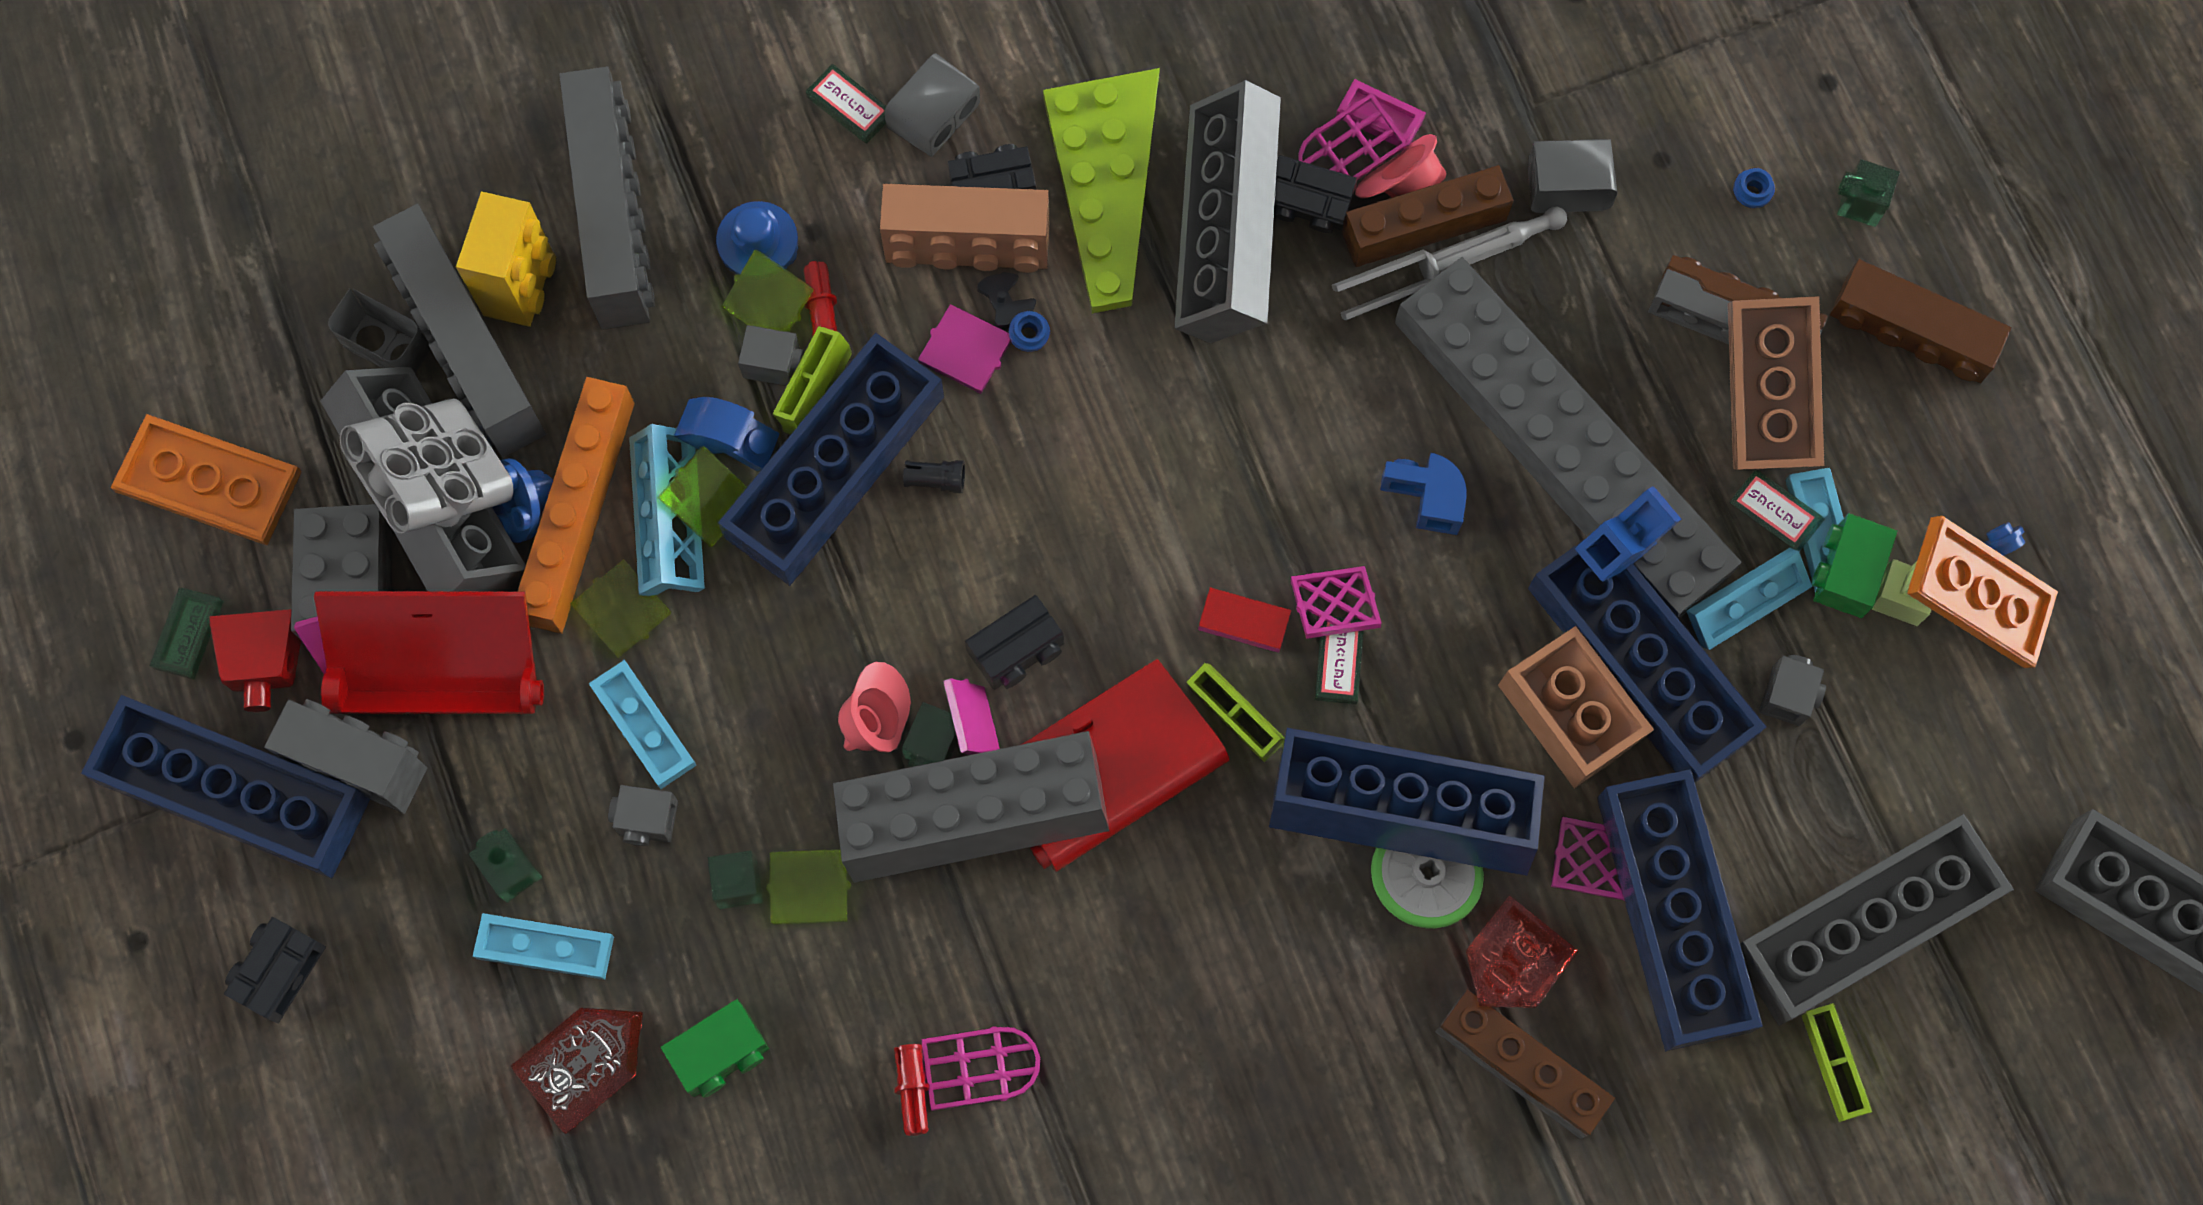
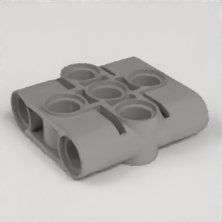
(426, 465)

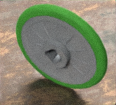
(1423, 901)

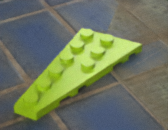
(1103, 160)

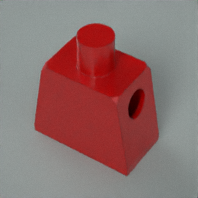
(255, 654)

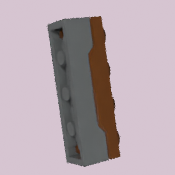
(1701, 296)
(1525, 1065)

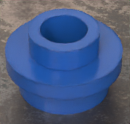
(1758, 178)
(1032, 320)
(2005, 538)

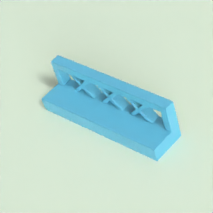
(654, 537)

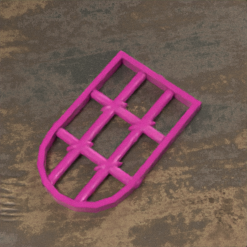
(1354, 131)
(967, 1082)

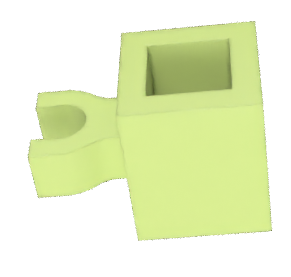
(1893, 595)

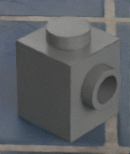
(769, 355)
(1793, 690)
(643, 815)

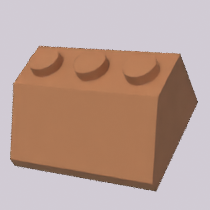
(1575, 706)

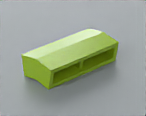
(814, 375)
(1242, 705)
(1845, 1059)

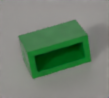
(1853, 565)
(716, 1049)

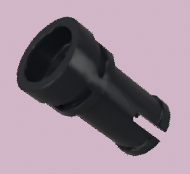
(938, 475)

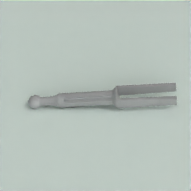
(1434, 263)

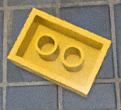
(506, 259)

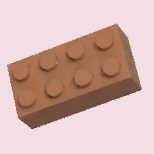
(965, 227)
(1776, 383)

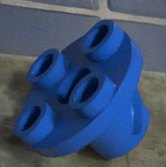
(760, 228)
(524, 510)

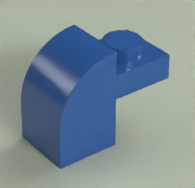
(727, 430)
(1438, 485)
(1629, 535)

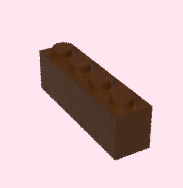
(1427, 216)
(1920, 322)

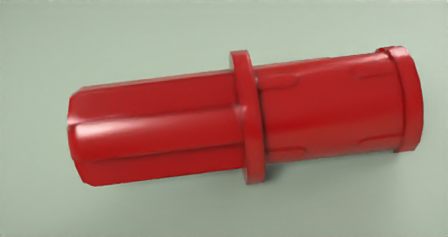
(821, 300)
(912, 1088)

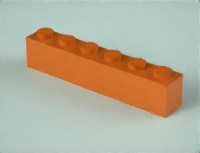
(575, 502)

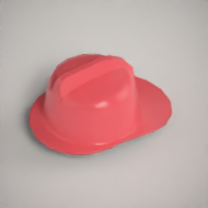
(1407, 172)
(875, 710)

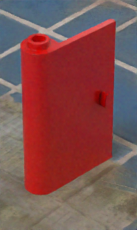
(427, 652)
(1146, 750)

